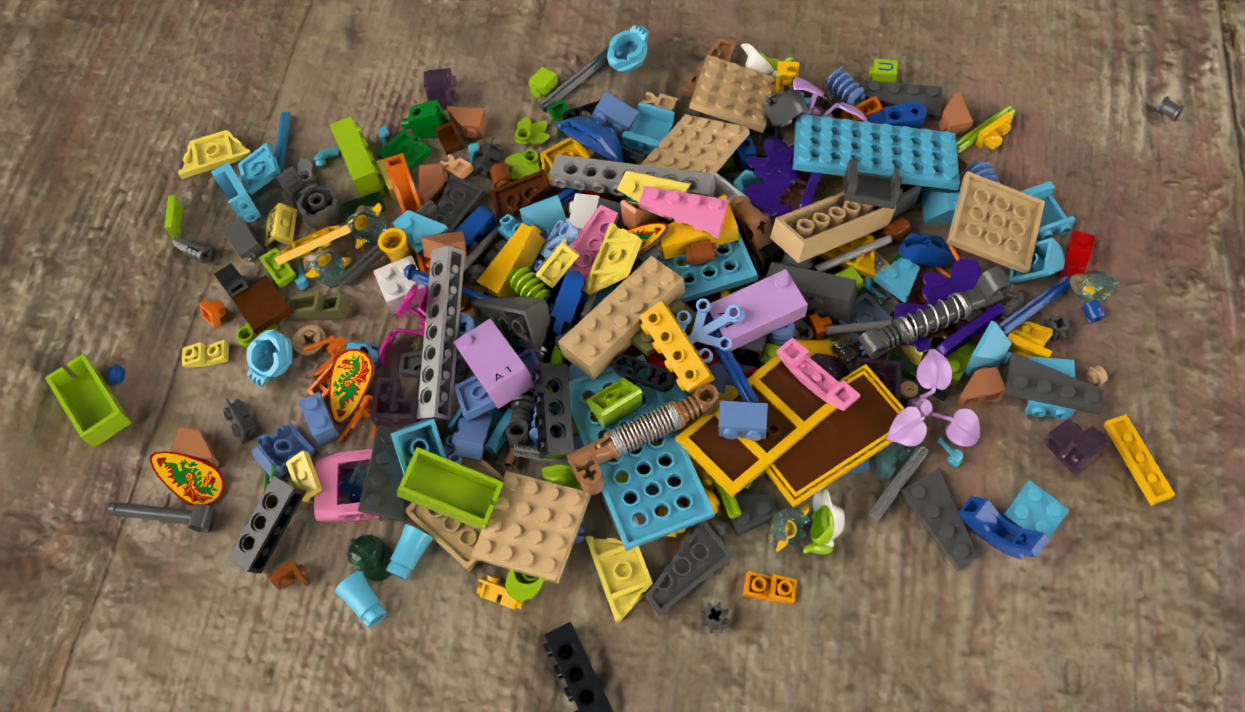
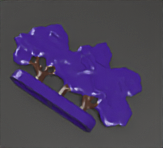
(778, 177)
(963, 278)

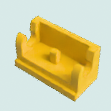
(785, 75)

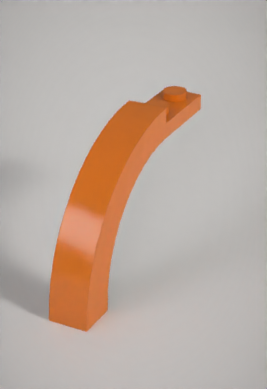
(406, 195)

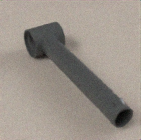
(197, 520)

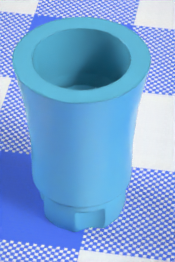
(408, 551)
(361, 599)

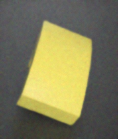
(205, 355)

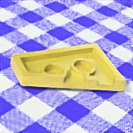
(634, 182)

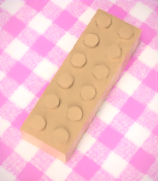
(827, 226)
(616, 319)

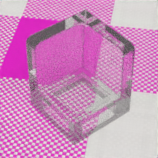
(1012, 302)

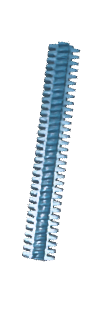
(282, 139)

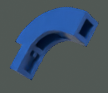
(1000, 533)

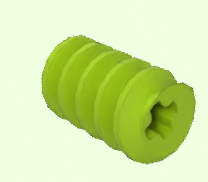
(526, 283)

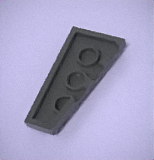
(411, 366)
(383, 479)

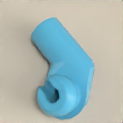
(325, 153)

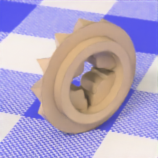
(309, 332)

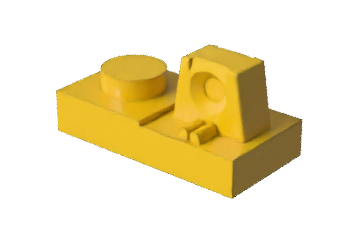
(991, 134)
(1033, 332)

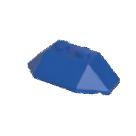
(593, 136)

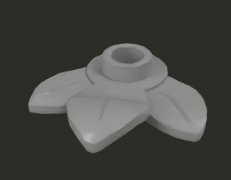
(305, 171)

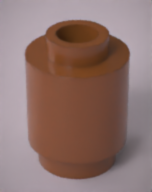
(500, 174)
(897, 230)
(701, 252)

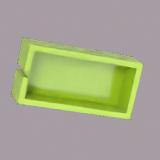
(357, 157)
(88, 401)
(449, 489)

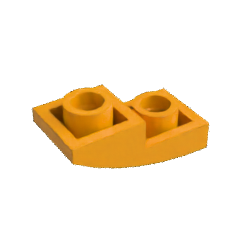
(770, 588)

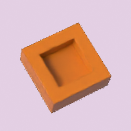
(212, 312)
(818, 325)

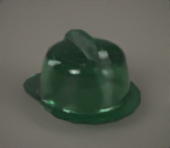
(370, 556)

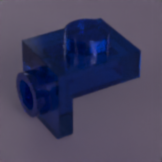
(350, 490)

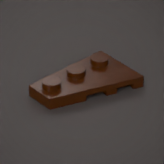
(519, 194)

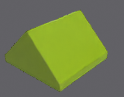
(615, 402)

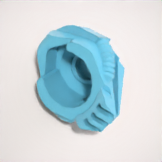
(628, 49)
(268, 356)

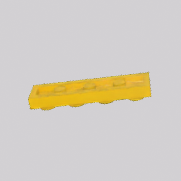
(1139, 460)

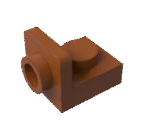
(287, 574)

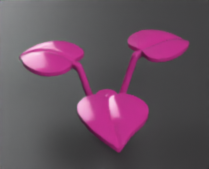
(404, 306)

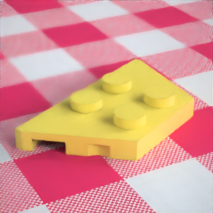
(212, 152)
(613, 259)
(621, 574)

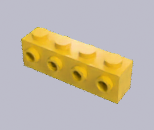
(676, 347)

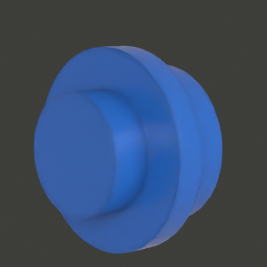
(116, 374)

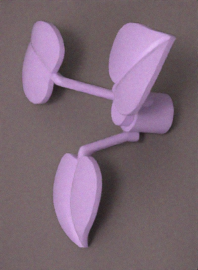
(801, 84)
(908, 425)

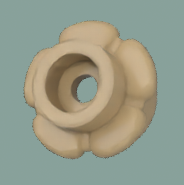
(1097, 375)

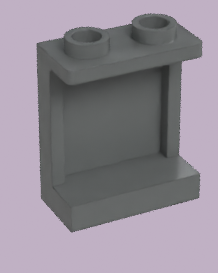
(871, 188)

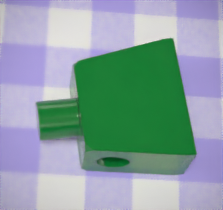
(425, 119)

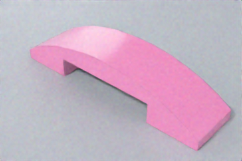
(815, 377)

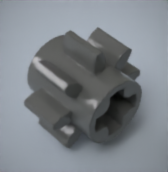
(1060, 327)
(718, 612)

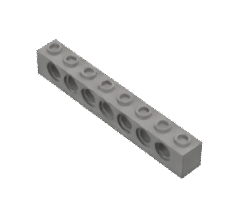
(606, 176)
(440, 332)

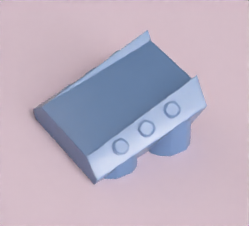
(280, 448)

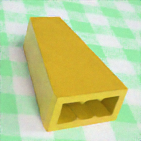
(682, 235)
(518, 252)

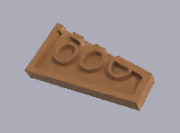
(723, 50)

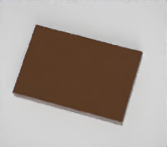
(261, 304)

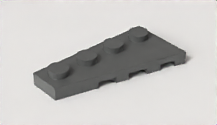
(900, 93)
(457, 202)
(1045, 385)
(939, 515)
(691, 565)

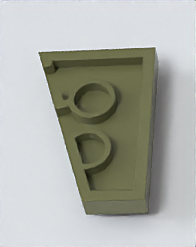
(644, 342)

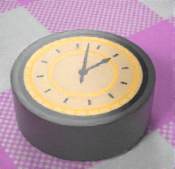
(909, 390)

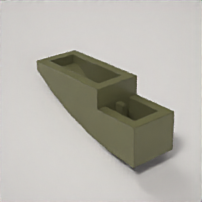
(318, 306)

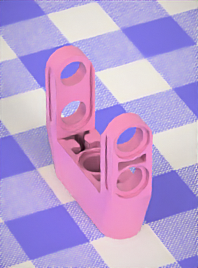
(329, 501)

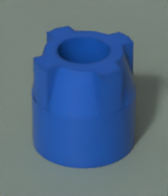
(1093, 311)

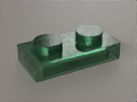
(369, 200)

